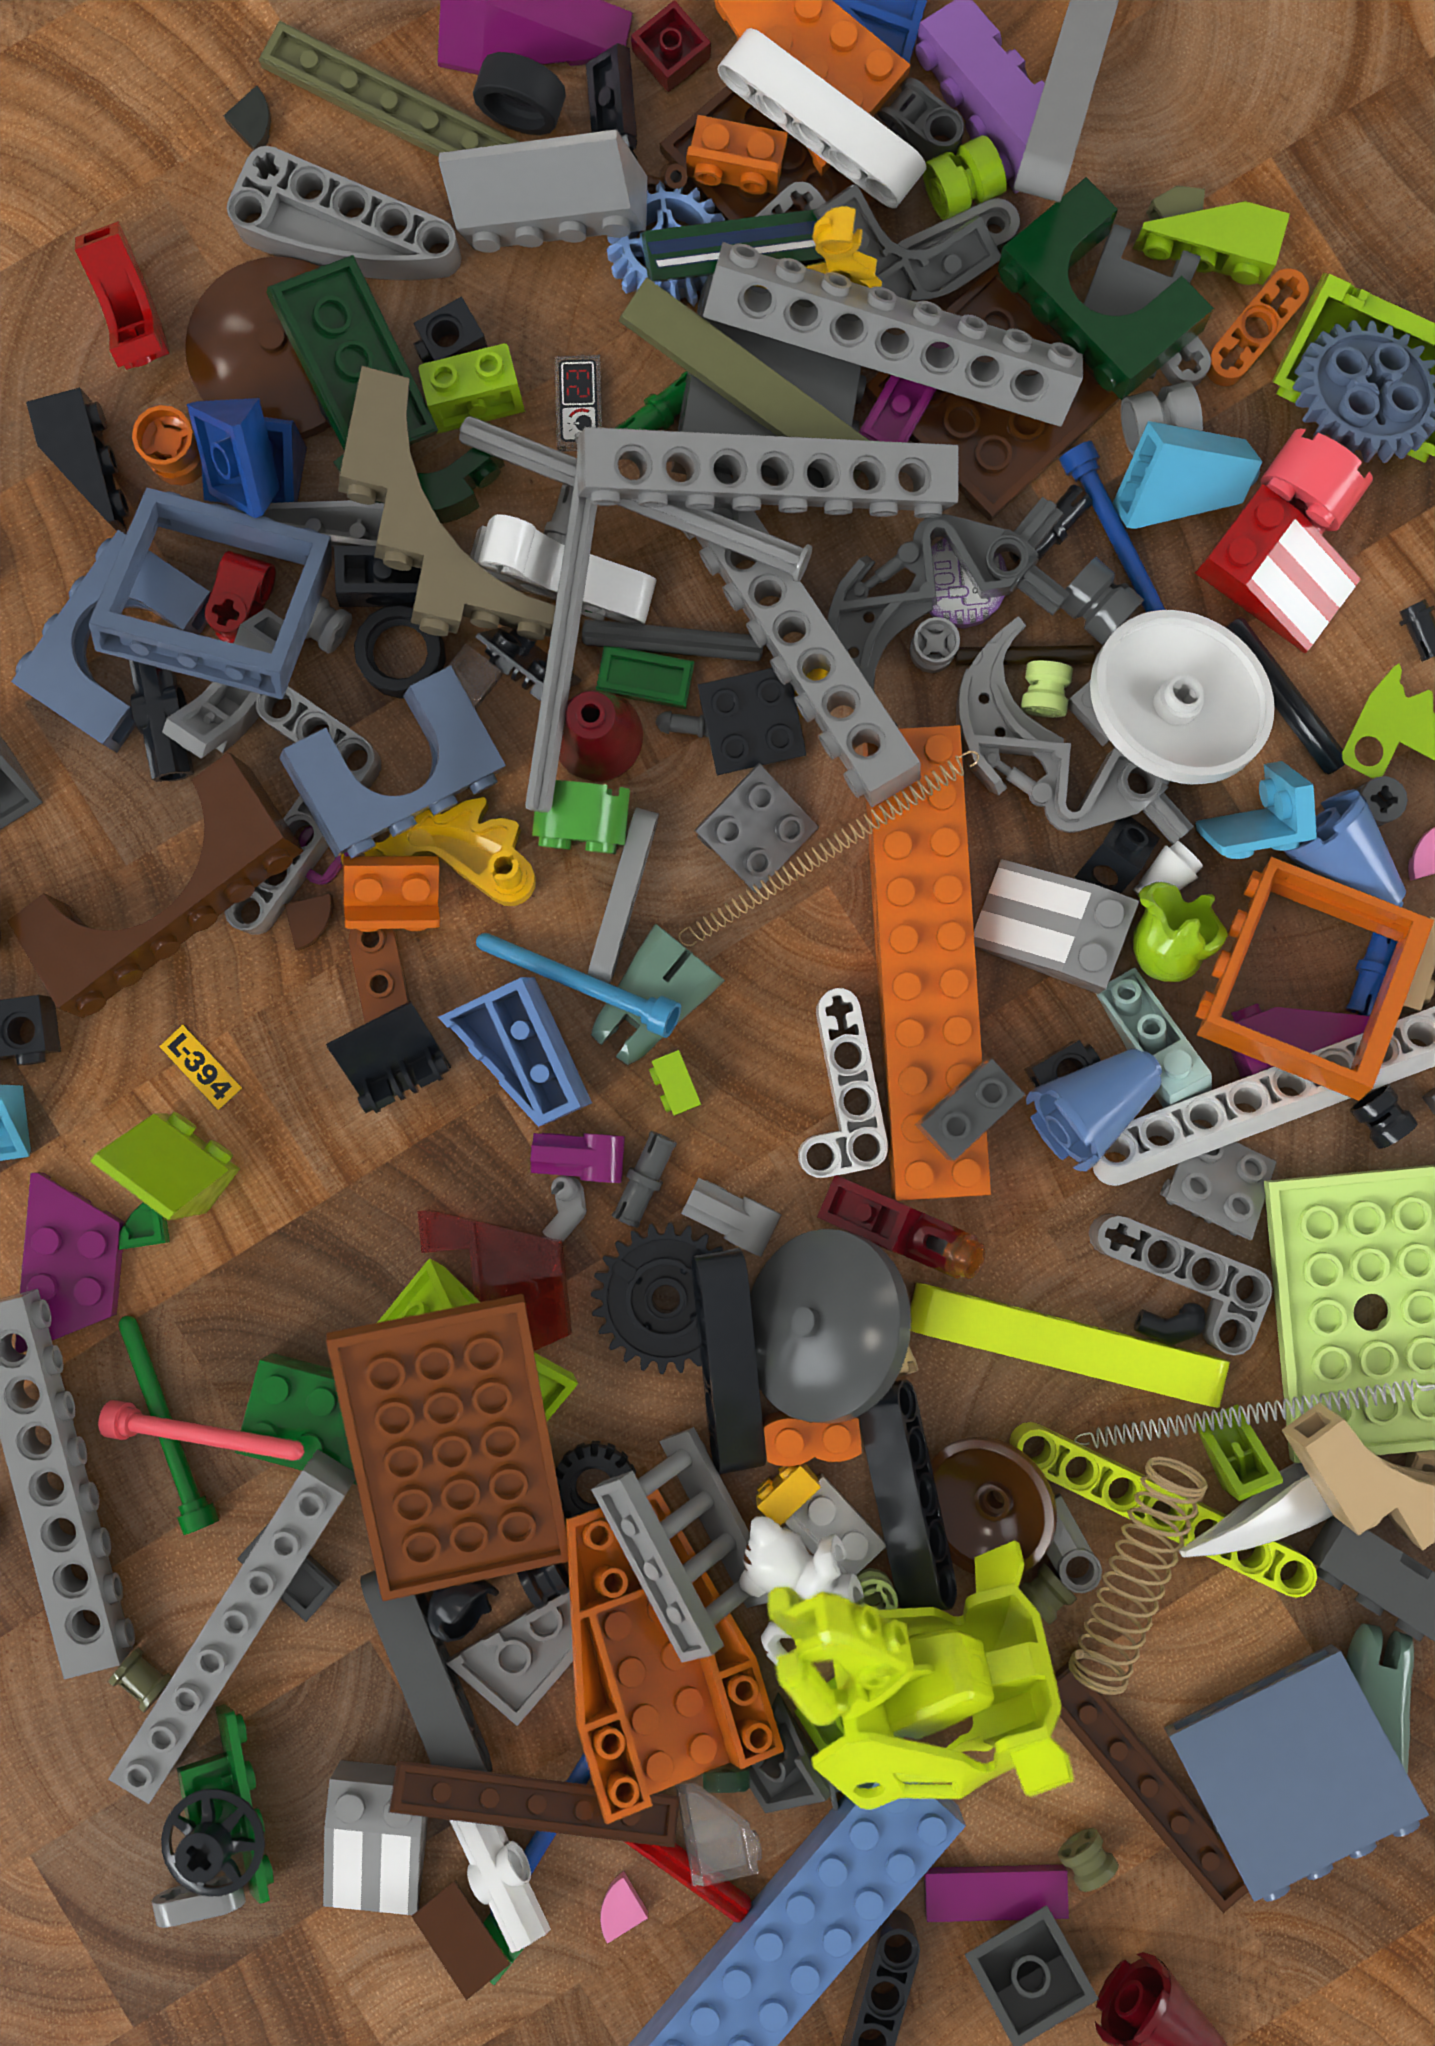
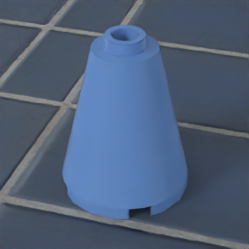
(1351, 849)
(1094, 1105)

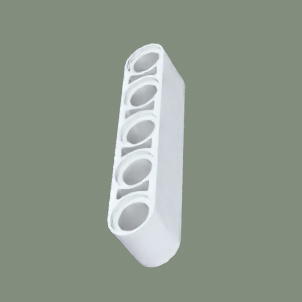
(821, 118)

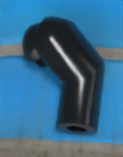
(1173, 1330)

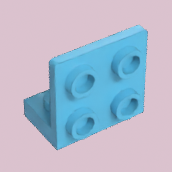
(1279, 826)

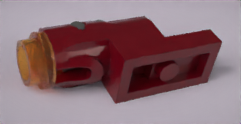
(902, 1229)

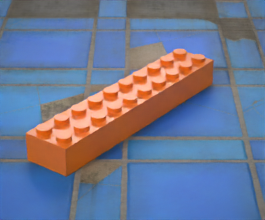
(926, 968)

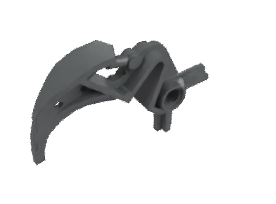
(975, 549)

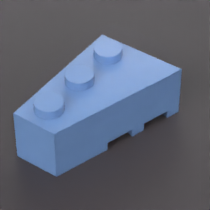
(522, 1049)

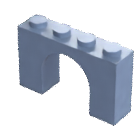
(58, 665)
(353, 814)

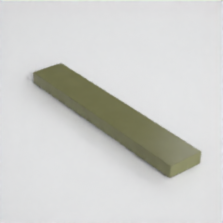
(373, 94)
(729, 368)

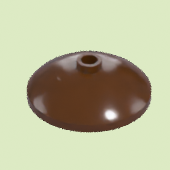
(971, 1515)

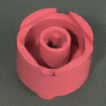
(1317, 479)

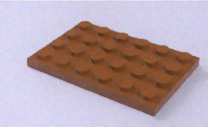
(449, 1446)

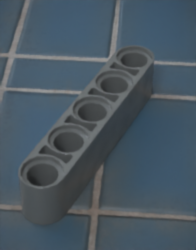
(426, 1680)

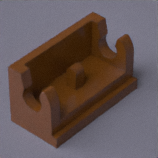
(460, 1940)

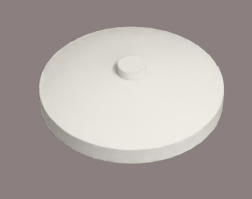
(1182, 697)

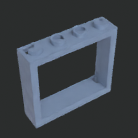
(195, 653)

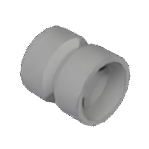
(1173, 406)

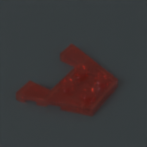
(507, 1265)

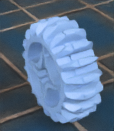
(661, 207)

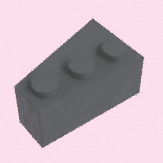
(1380, 1575)

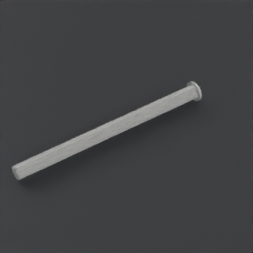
(696, 522)
(561, 652)

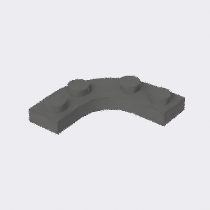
(921, 272)

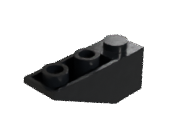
(71, 436)

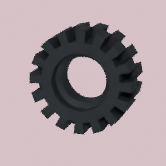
(581, 1459)

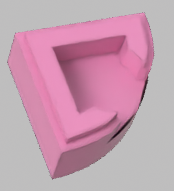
(1423, 857)
(621, 1908)

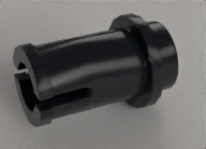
(1421, 627)

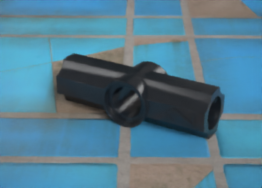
(152, 703)

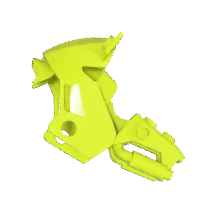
(920, 1674)

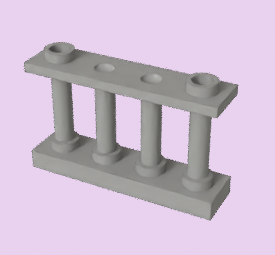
(653, 1557)

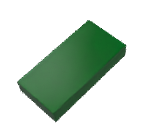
(645, 676)

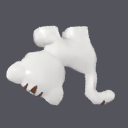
(780, 1559)

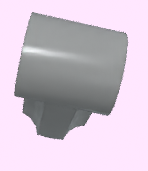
(740, 1220)
(1070, 1543)

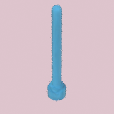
(658, 1014)

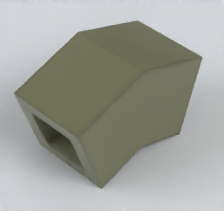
(1176, 202)

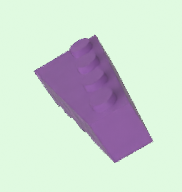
(981, 79)

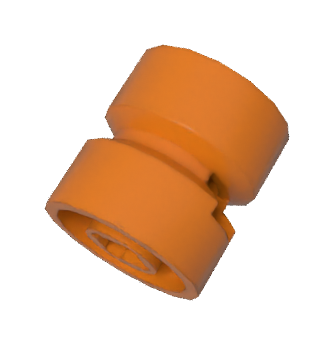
(168, 444)

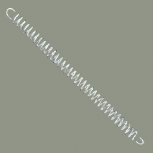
(1256, 1415)

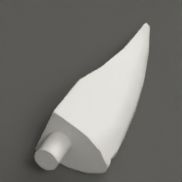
(1265, 1516)

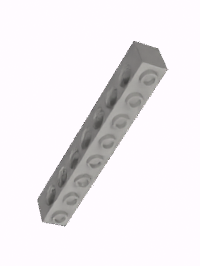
(907, 355)
(929, 466)
(873, 776)
(233, 1626)
(79, 1645)

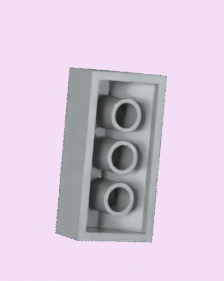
(545, 191)

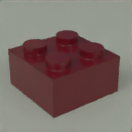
(671, 46)

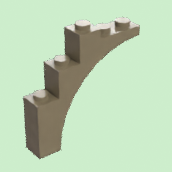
(450, 582)

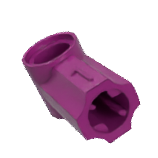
(589, 1157)

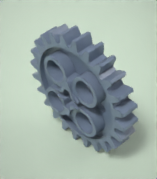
(1368, 390)

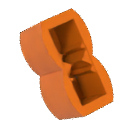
(798, 1441)

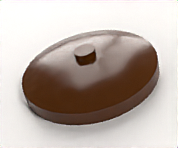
(242, 349)

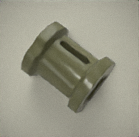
(140, 1679)

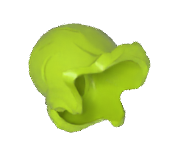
(1174, 933)

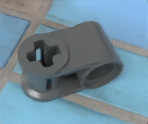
(920, 116)

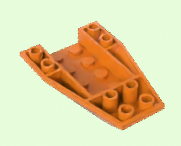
(637, 1706)

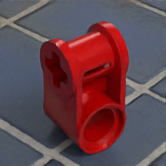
(239, 589)

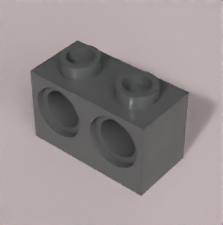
(969, 1109)

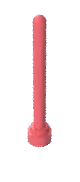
(123, 1420)

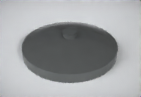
(829, 1326)

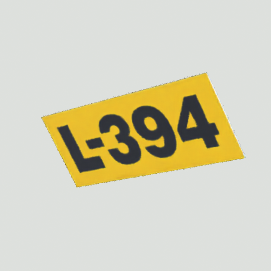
(200, 1067)

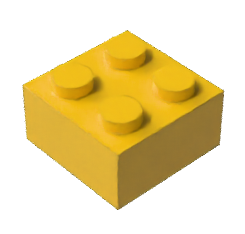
(786, 1492)

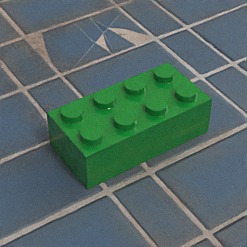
(297, 1404)

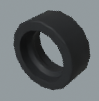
(519, 93)
(365, 642)

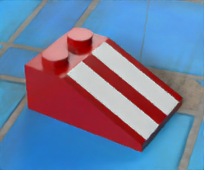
(1279, 569)

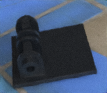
(512, 651)
(751, 721)
(389, 1057)

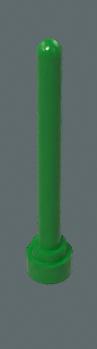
(194, 1510)

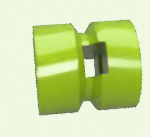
(969, 176)

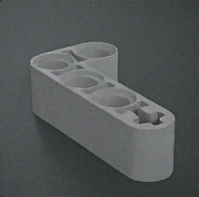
(1178, 1268)

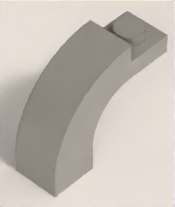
(223, 711)

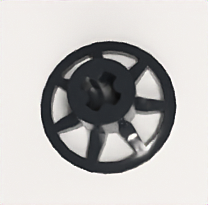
(209, 1845)

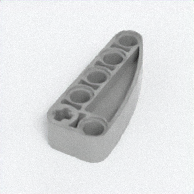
(319, 227)

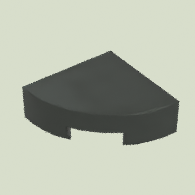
(251, 119)

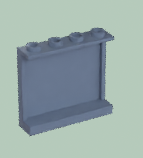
(1296, 1773)

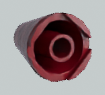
(600, 736)
(1151, 2008)

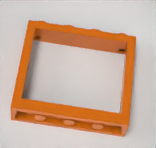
(1347, 904)

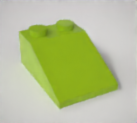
(168, 1166)

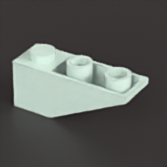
(1149, 1028)

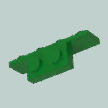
(233, 1774)

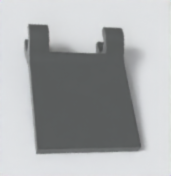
(1127, 287)

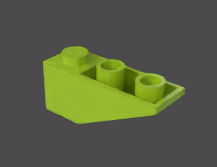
(1231, 239)

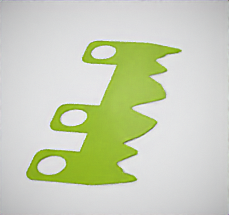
(1392, 720)

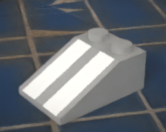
(1054, 924)
(370, 1854)

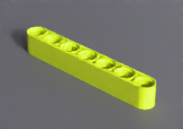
(1068, 1345)
(1101, 1471)

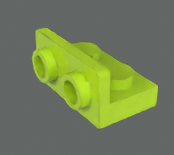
(471, 385)

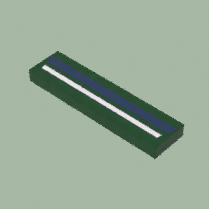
(695, 249)

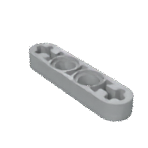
(623, 895)

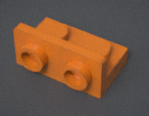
(736, 155)
(391, 892)

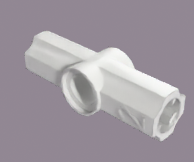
(501, 1878)

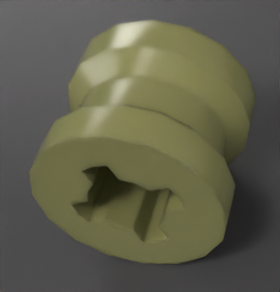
(1047, 1593)
(1088, 1860)

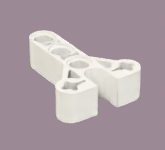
(533, 563)

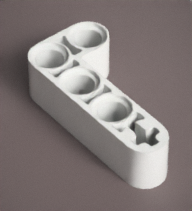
(841, 1081)

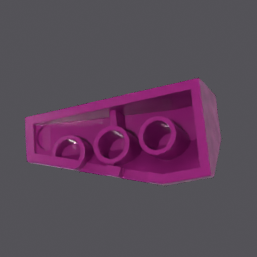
(531, 28)

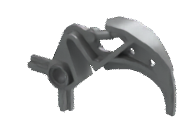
(1109, 793)

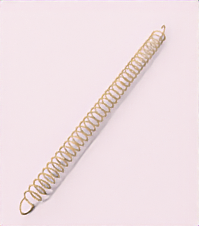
(832, 847)

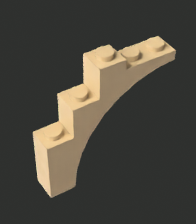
(1360, 1484)

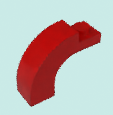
(127, 305)

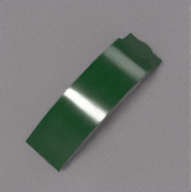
(452, 488)

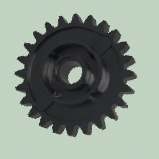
(629, 1301)

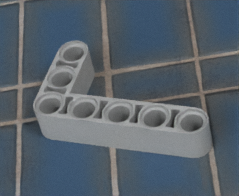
(295, 727)

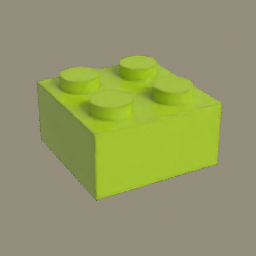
(676, 1083)

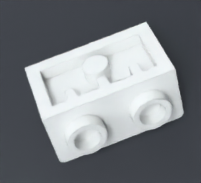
(831, 1514)

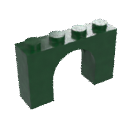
(1117, 348)

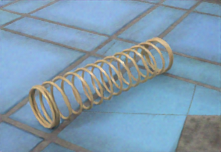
(1084, 1653)

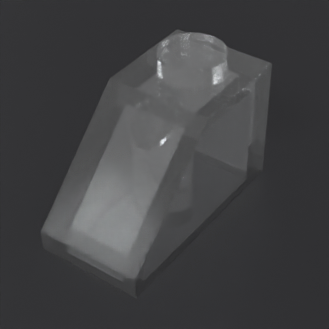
(716, 1838)

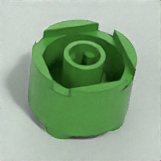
(584, 815)

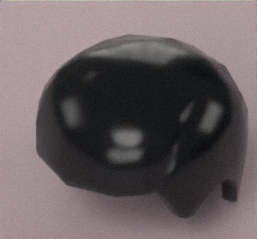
(458, 1609)

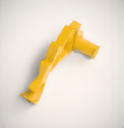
(839, 247)
(473, 849)

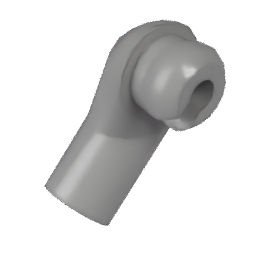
(570, 1207)

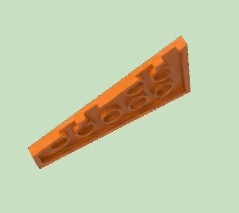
(826, 43)

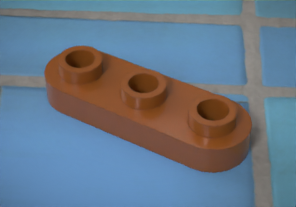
(374, 962)

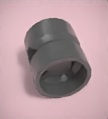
(1100, 600)

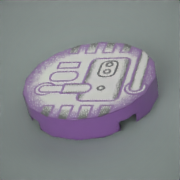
(955, 593)

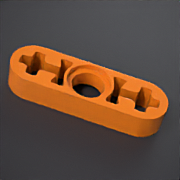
(1274, 319)

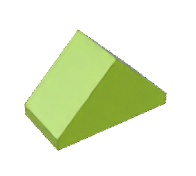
(1238, 1457)

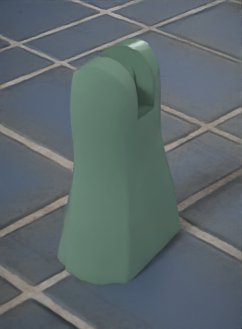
(657, 970)
(1385, 1685)

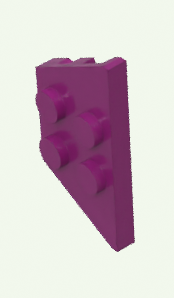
(70, 1257)

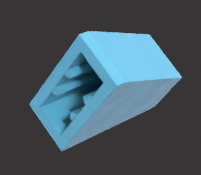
(1184, 474)

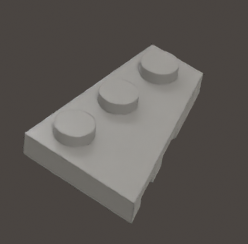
(520, 1658)

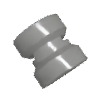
(940, 638)

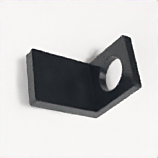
(1123, 850)

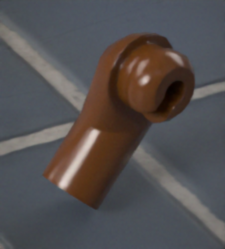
(671, 175)

